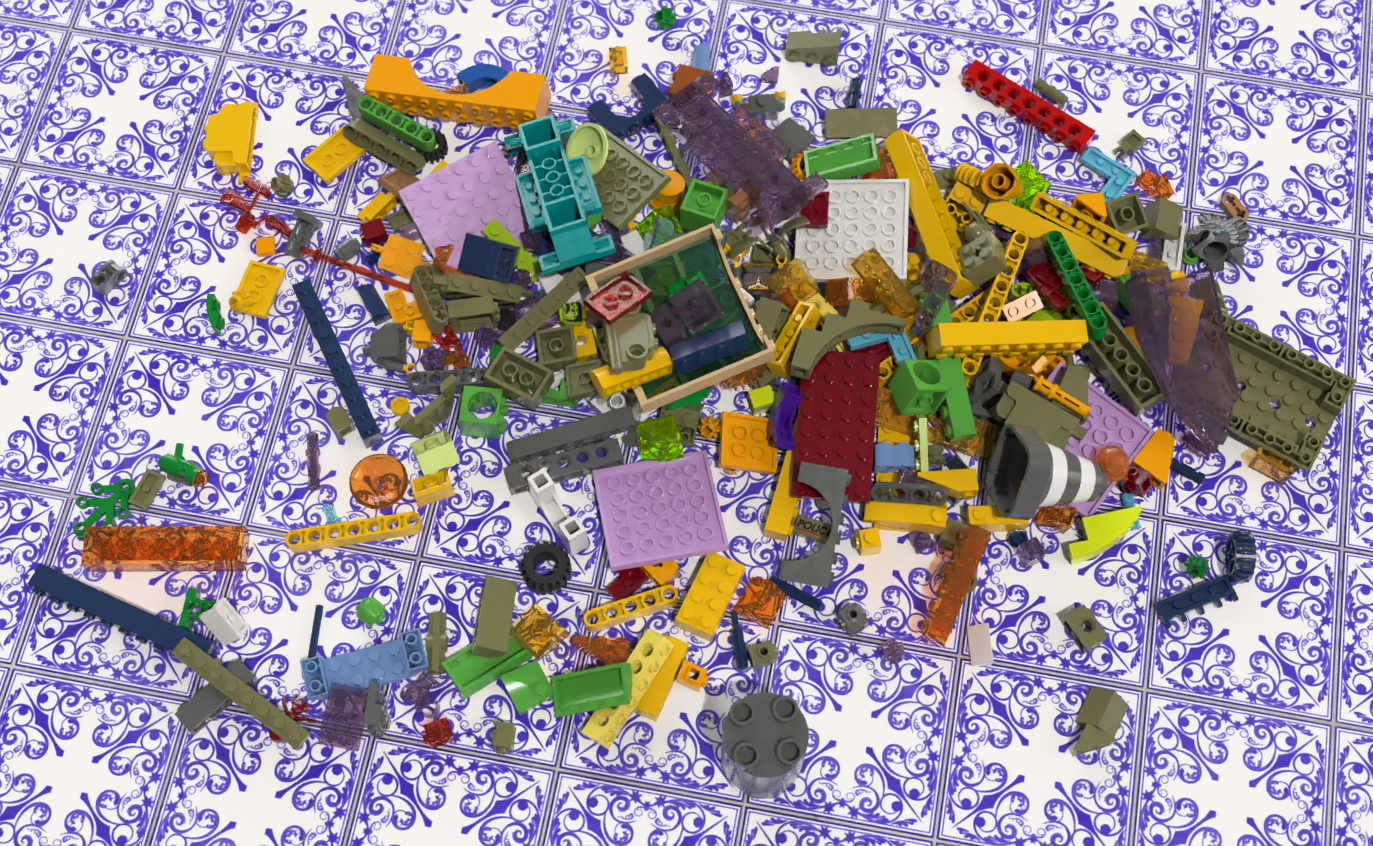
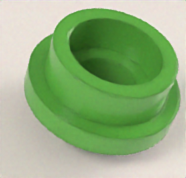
(1190, 261)

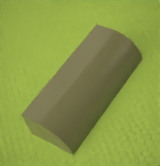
(859, 122)
(494, 617)

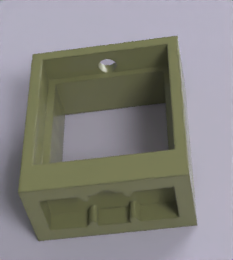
(469, 313)

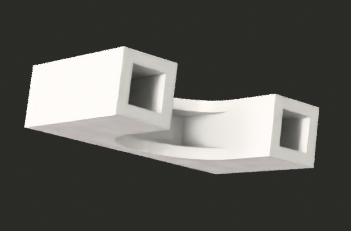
(567, 528)

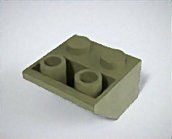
(687, 421)

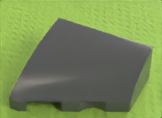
(986, 380)

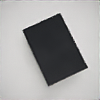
(506, 320)

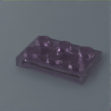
(344, 717)

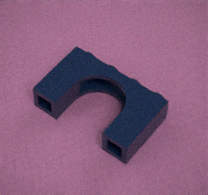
(623, 127)

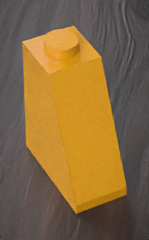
(1157, 457)

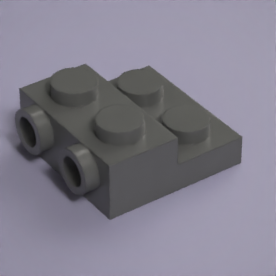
(376, 717)

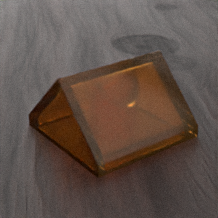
(760, 601)

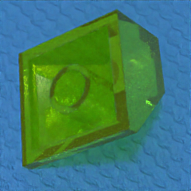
(659, 439)

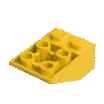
(958, 213)

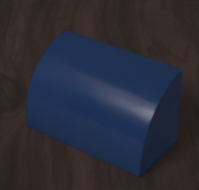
(373, 304)

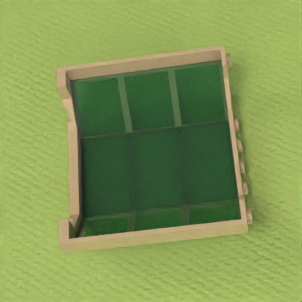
(669, 263)

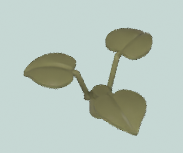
(778, 245)

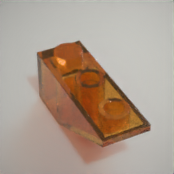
(602, 649)

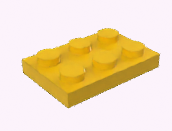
(333, 156)
(262, 283)

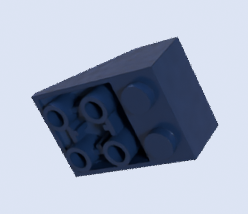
(489, 258)

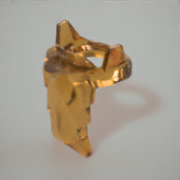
(443, 254)

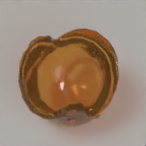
(1113, 462)

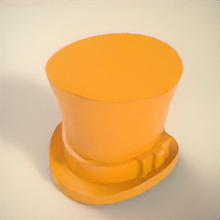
(671, 193)

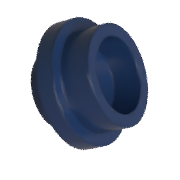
(1017, 537)

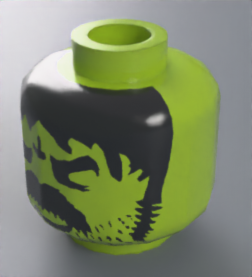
(572, 313)

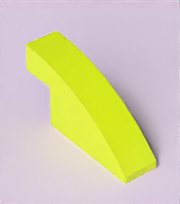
(1102, 533)

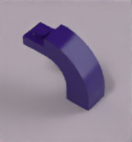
(782, 416)

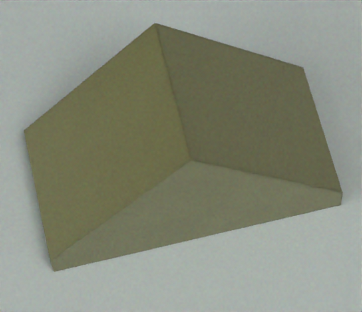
(1092, 739)

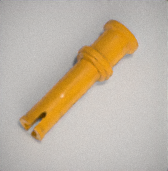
(1050, 389)

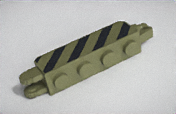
(463, 287)

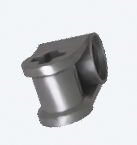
(110, 276)

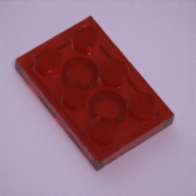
(617, 297)

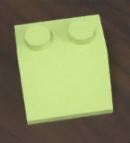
(435, 452)

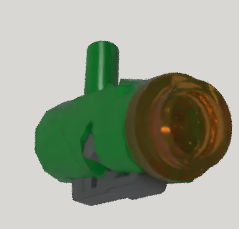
(182, 471)

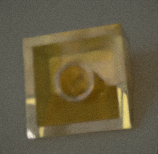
(797, 278)
(539, 632)

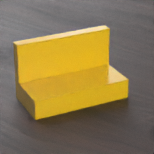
(378, 207)

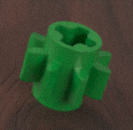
(665, 17)
(1197, 566)

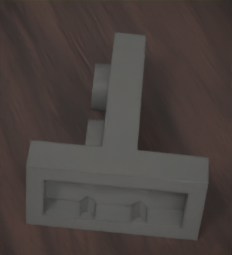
(301, 233)

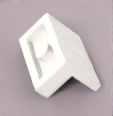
(224, 622)

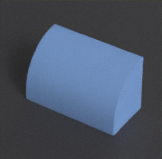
(701, 56)

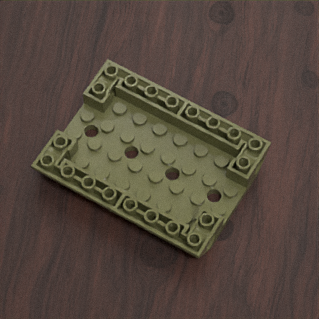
(1291, 379)

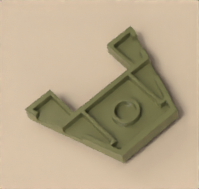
(433, 414)

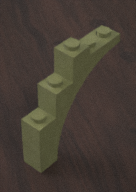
(836, 329)

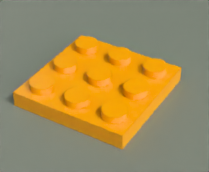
(746, 444)

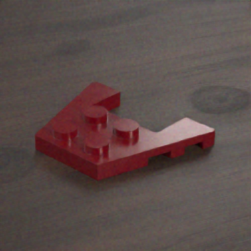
(1048, 283)

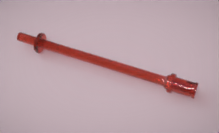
(319, 255)

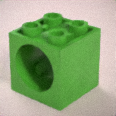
(703, 205)
(919, 387)
(477, 398)

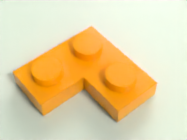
(400, 309)

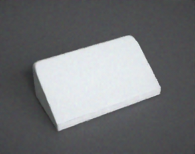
(980, 645)

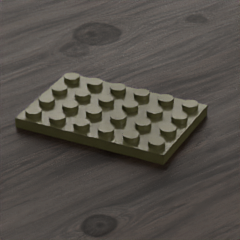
(626, 182)

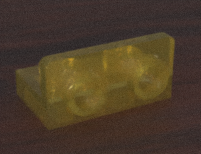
(1144, 262)

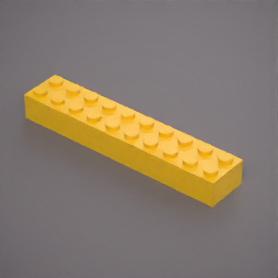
(928, 206)

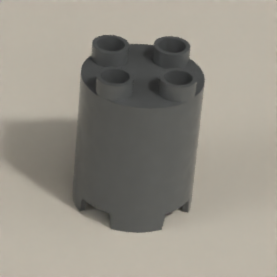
(764, 744)

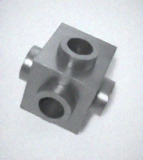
(852, 619)

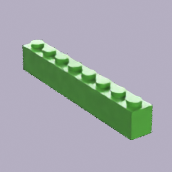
(956, 406)

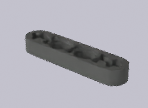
(909, 489)

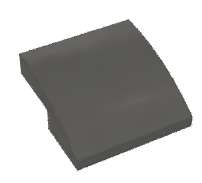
(794, 136)

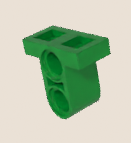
(191, 602)

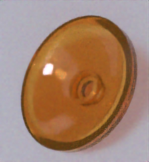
(372, 472)

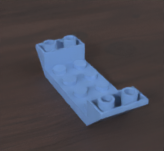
(375, 664)

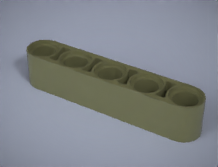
(384, 146)

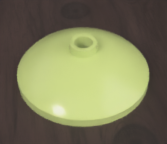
(591, 141)

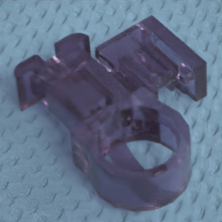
(419, 692)

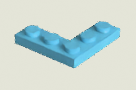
(1117, 174)
(898, 344)

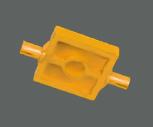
(400, 255)

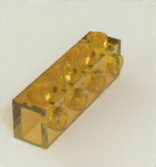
(885, 284)

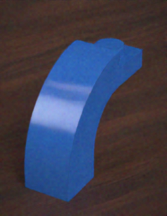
(481, 76)

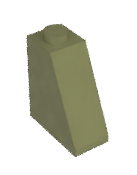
(1075, 383)

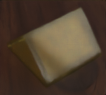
(1271, 466)

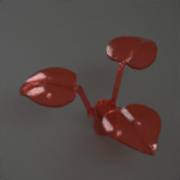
(246, 219)

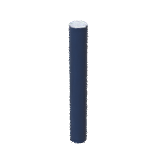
(315, 631)

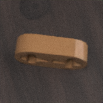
(1235, 208)

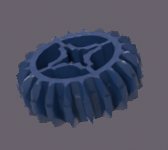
(1240, 556)

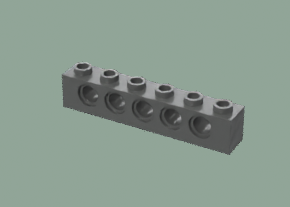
(575, 469)

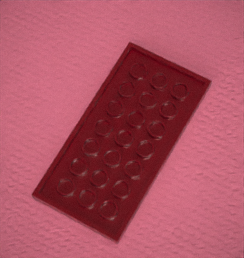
(838, 422)

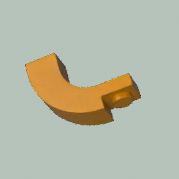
(1028, 365)

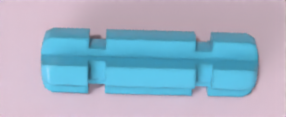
(1127, 500)

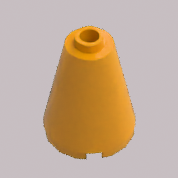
(1001, 182)

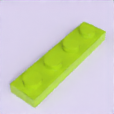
(496, 231)

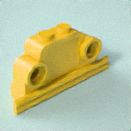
(232, 138)

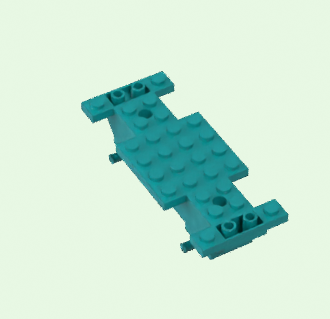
(558, 194)

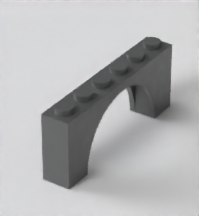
(817, 568)

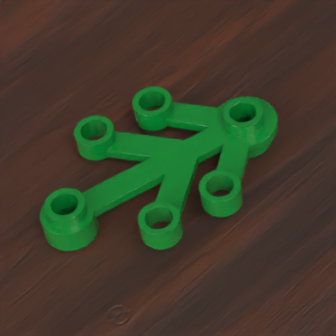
(105, 504)

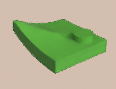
(527, 686)

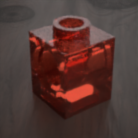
(438, 733)

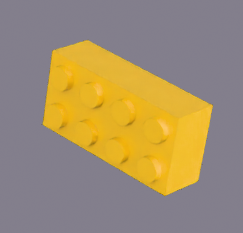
(710, 596)

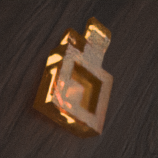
(458, 359)

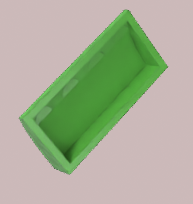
(843, 158)
(473, 673)
(592, 689)

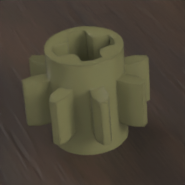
(282, 184)

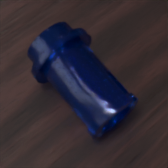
(373, 257)

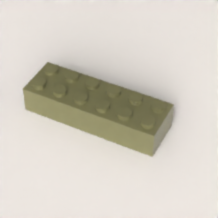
(1124, 366)

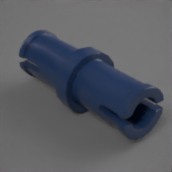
(854, 93)

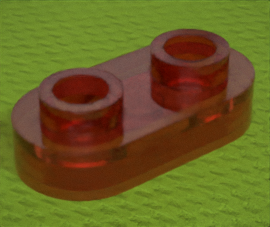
(449, 341)

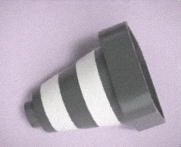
(1036, 474)

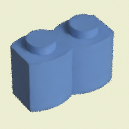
(893, 458)

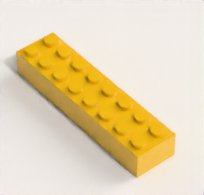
(1006, 338)

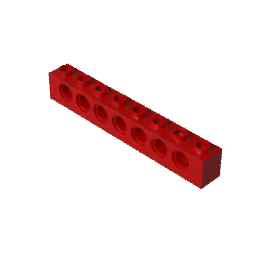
(1036, 107)

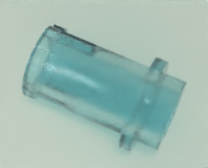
(331, 514)

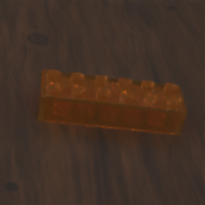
(957, 582)

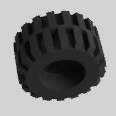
(543, 553)

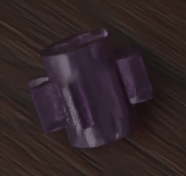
(893, 650)

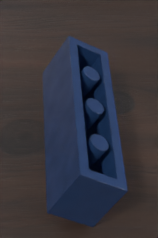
(710, 347)

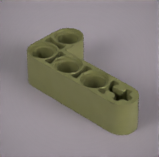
(429, 297)

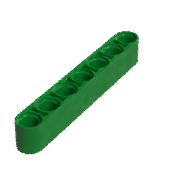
(1076, 285)

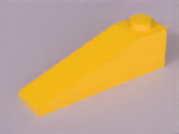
(908, 516)

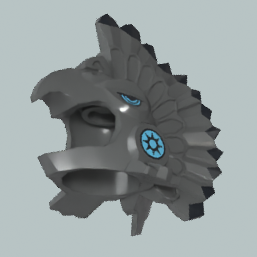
(1219, 239)

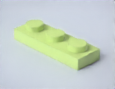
(921, 444)

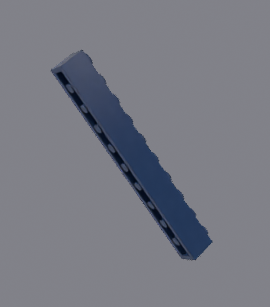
(338, 363)
(113, 611)

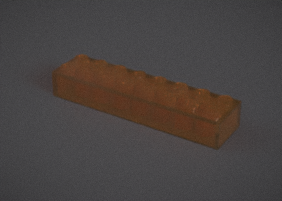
(165, 548)

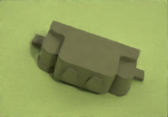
(630, 342)
(1028, 409)

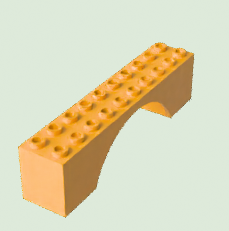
(508, 103)

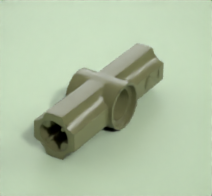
(436, 642)

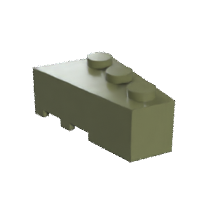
(814, 47)

